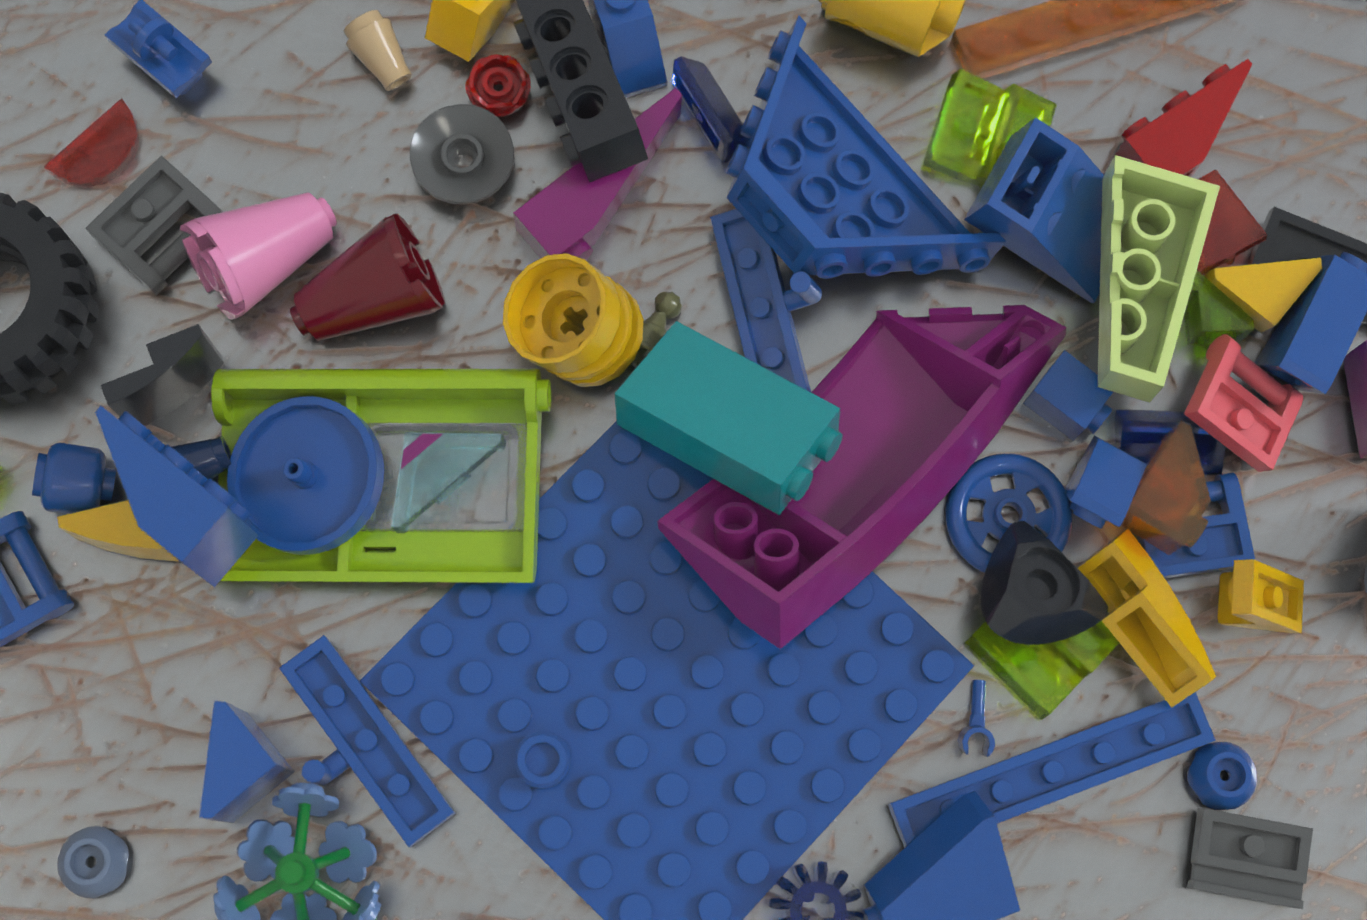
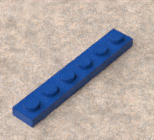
(1064, 765)

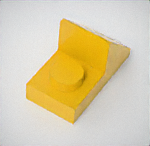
(1260, 598)

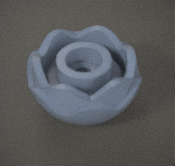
(110, 867)

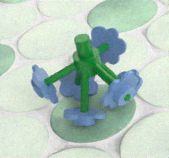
(283, 857)

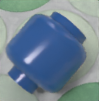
(72, 478)

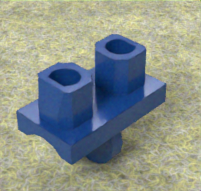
(159, 49)

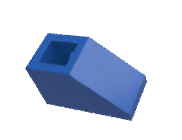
(1104, 483)

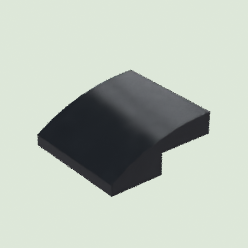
(179, 370)

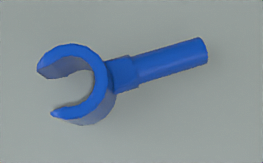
(977, 721)

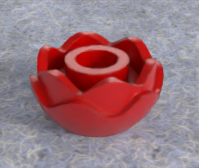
(493, 71)

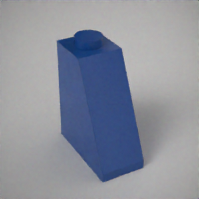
(1319, 326)
(947, 871)

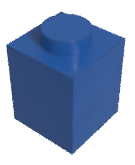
(1070, 397)

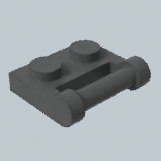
(144, 215)

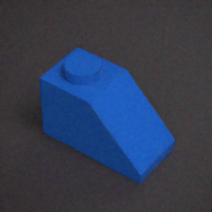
(630, 43)

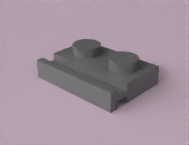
(1250, 858)

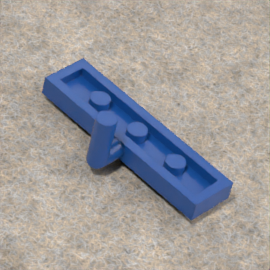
(760, 298)
(364, 743)

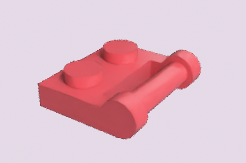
(1235, 414)

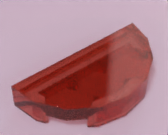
(99, 151)

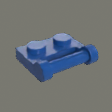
(1221, 542)
(53, 602)

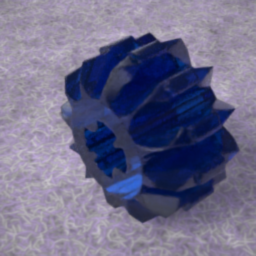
(806, 891)

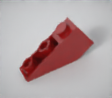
(1188, 126)

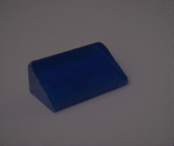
(708, 106)
(1143, 431)

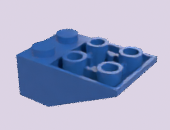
(1046, 206)
(175, 501)

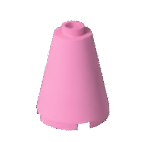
(256, 247)

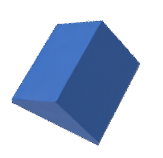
(239, 765)

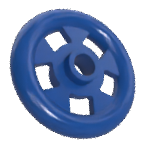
(976, 484)

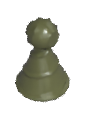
(667, 307)

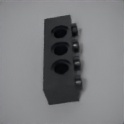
(582, 85)

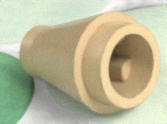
(376, 46)

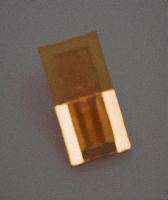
(1171, 494)

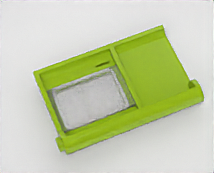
(472, 536)

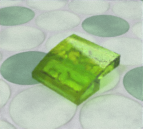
(977, 125)
(1043, 672)

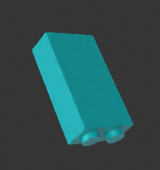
(729, 417)

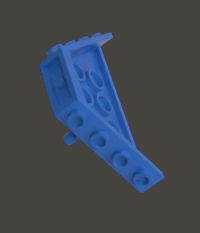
(833, 188)

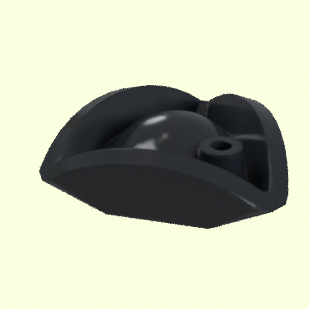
(1035, 591)

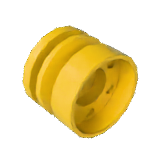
(573, 320)

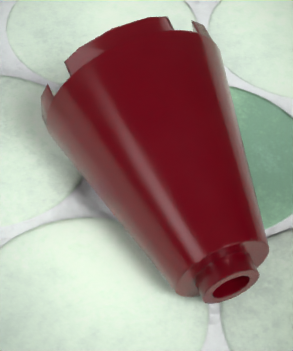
(369, 285)

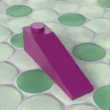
(575, 213)

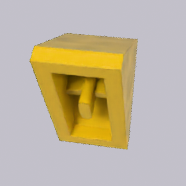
(1265, 289)

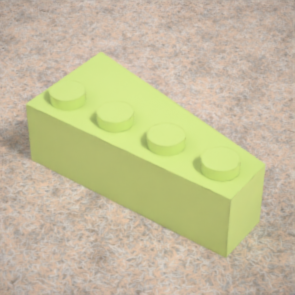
(1148, 262)

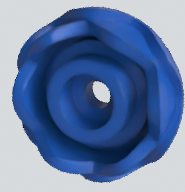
(1206, 781)

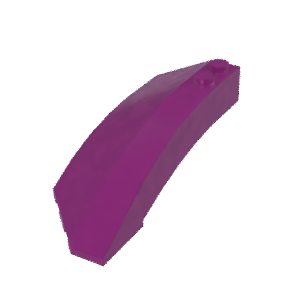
(913, 418)

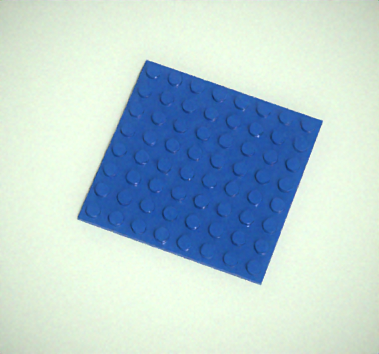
(686, 731)

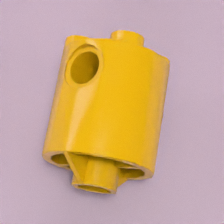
(903, 24)

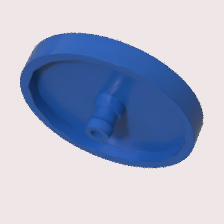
(306, 474)

